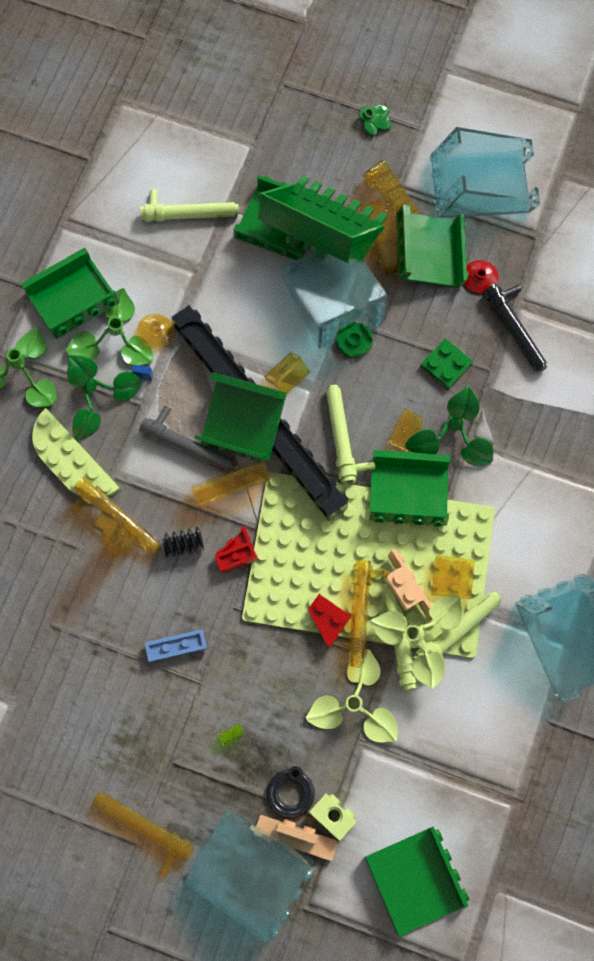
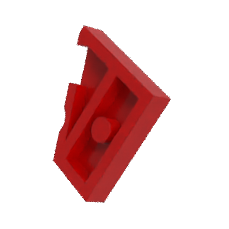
(236, 553)
(328, 619)

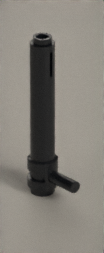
(500, 304)

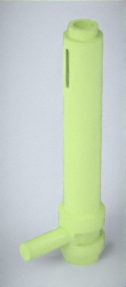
(185, 211)
(345, 463)
(468, 621)
(402, 650)

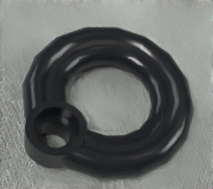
(273, 793)

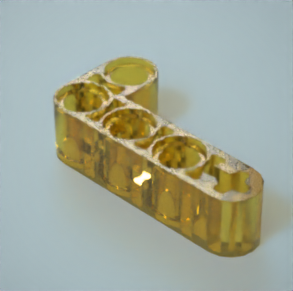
(389, 187)

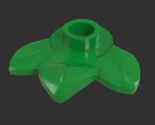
(377, 120)

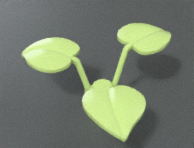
(390, 628)
(326, 711)

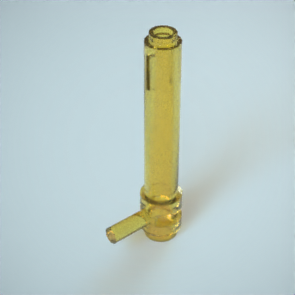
(95, 496)
(361, 581)
(169, 841)

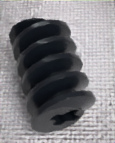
(182, 542)

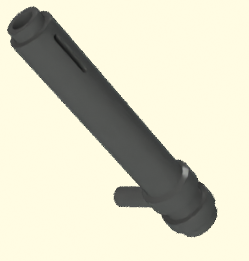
(160, 433)

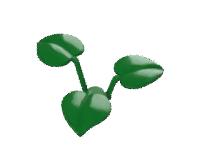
(81, 374)
(460, 406)

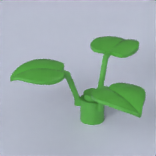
(32, 346)
(132, 353)

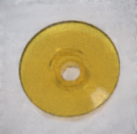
(155, 337)

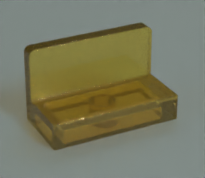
(288, 373)

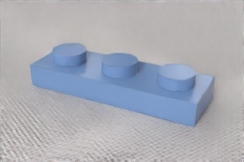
(175, 646)

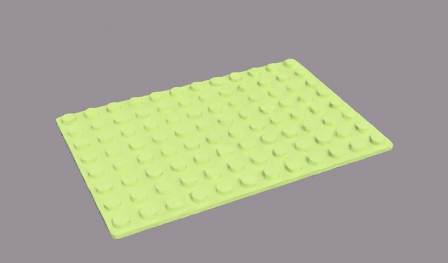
(311, 556)

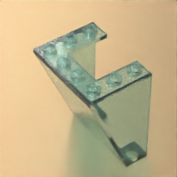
(482, 174)
(333, 295)
(563, 633)
(249, 875)

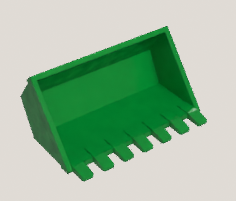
(321, 221)

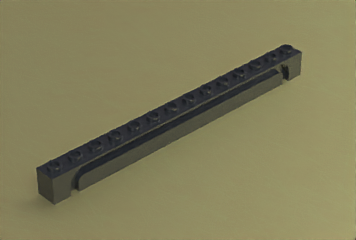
(286, 445)

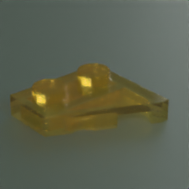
(406, 426)

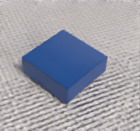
(143, 372)

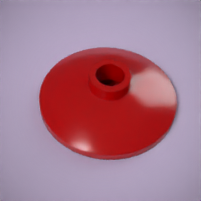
(476, 283)

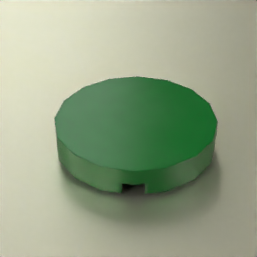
(354, 340)

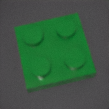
(446, 363)

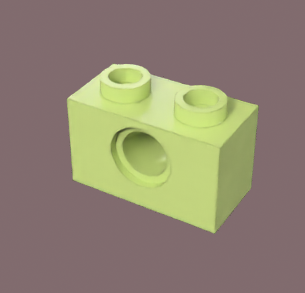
(338, 828)

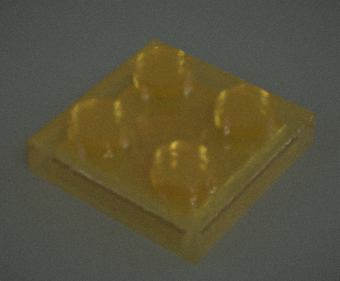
(453, 576)

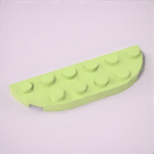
(66, 456)

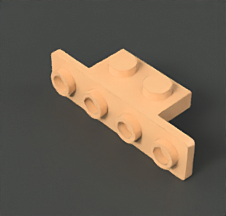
(405, 587)
(298, 838)

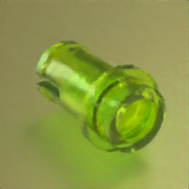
(231, 734)

